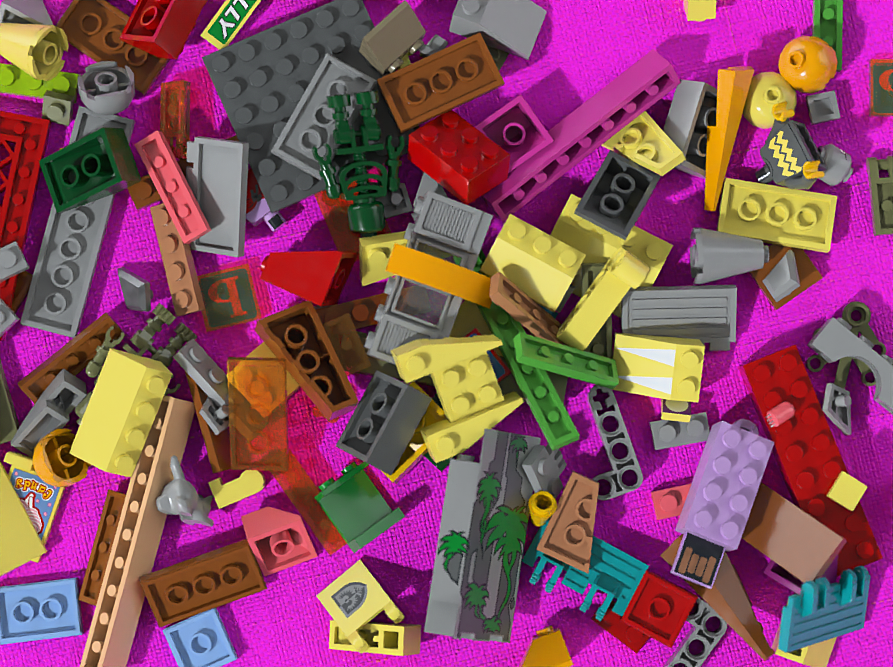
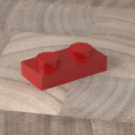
(626, 634)

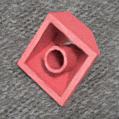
(277, 539)

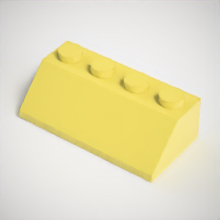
(121, 412)

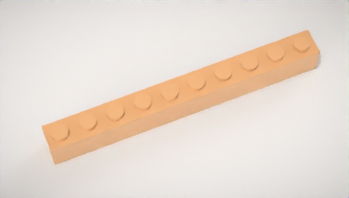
(137, 538)

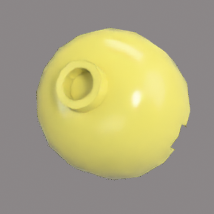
(763, 93)

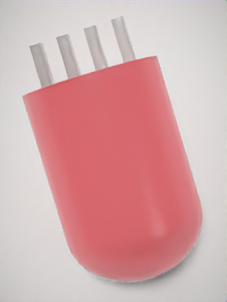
(780, 414)

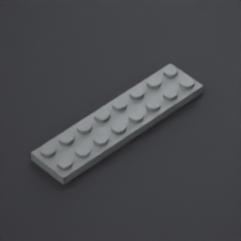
(70, 248)

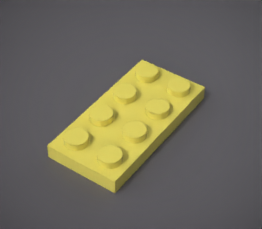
(777, 214)

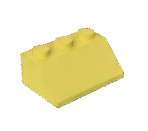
(533, 262)

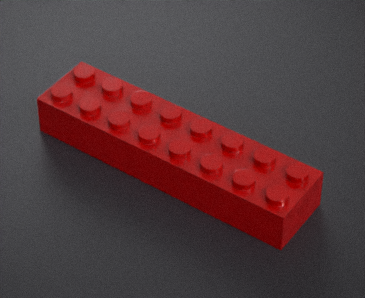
(807, 451)

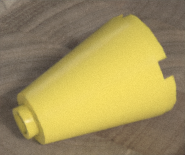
(34, 48)

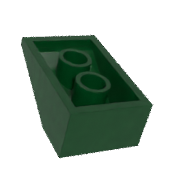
(90, 169)

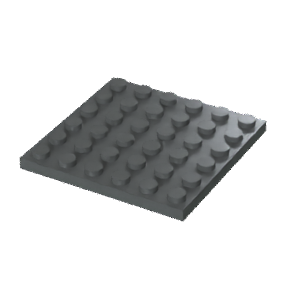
(266, 78)

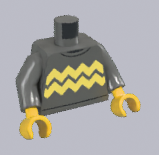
(790, 153)

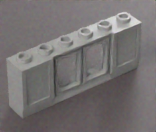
(417, 310)

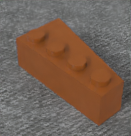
(309, 357)

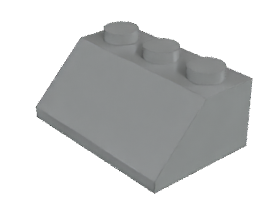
(687, 122)

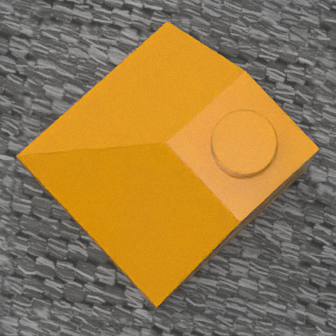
(547, 650)

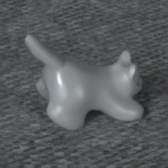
(182, 499)

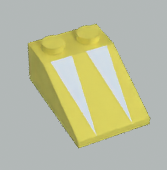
(659, 366)

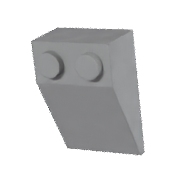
(502, 23)

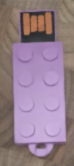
(720, 499)

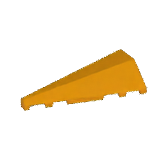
(731, 99)

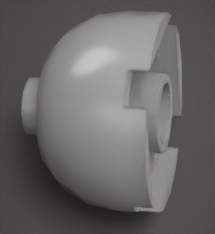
(106, 87)

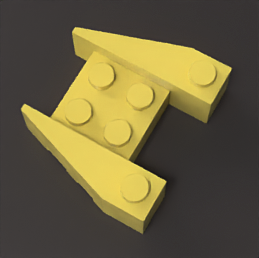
(463, 385)

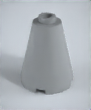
(724, 255)

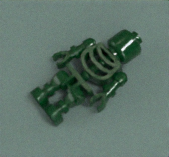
(365, 213)

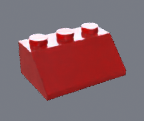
(162, 26)

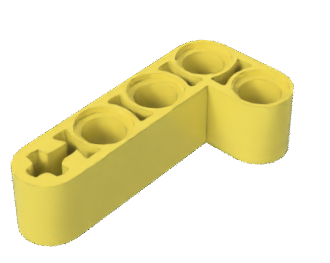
(601, 298)

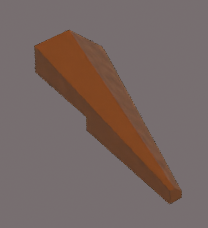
(729, 601)

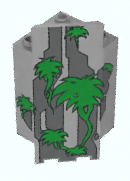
(482, 541)

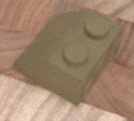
(393, 39)

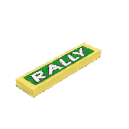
(228, 22)

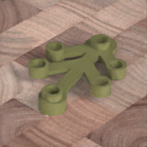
(844, 363)

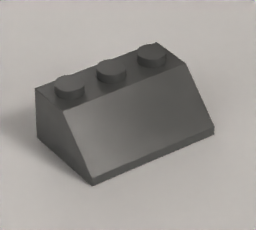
(384, 422)

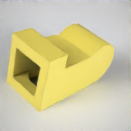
(247, 484)

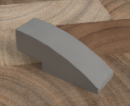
(49, 411)

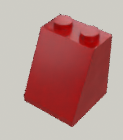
(310, 274)

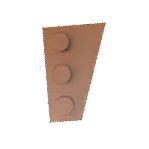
(572, 524)

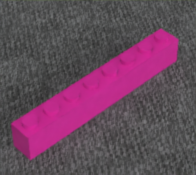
(585, 131)

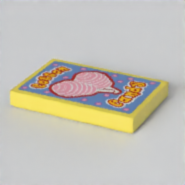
(38, 499)

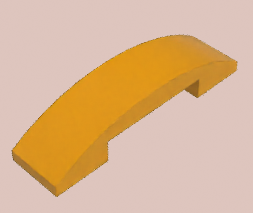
(440, 275)

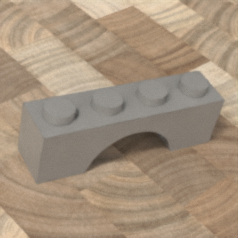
(837, 341)

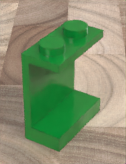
(356, 507)

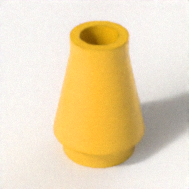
(541, 507)

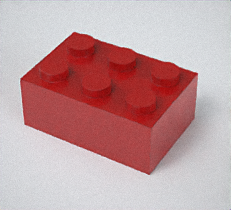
(458, 156)

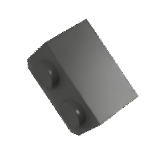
(617, 195)

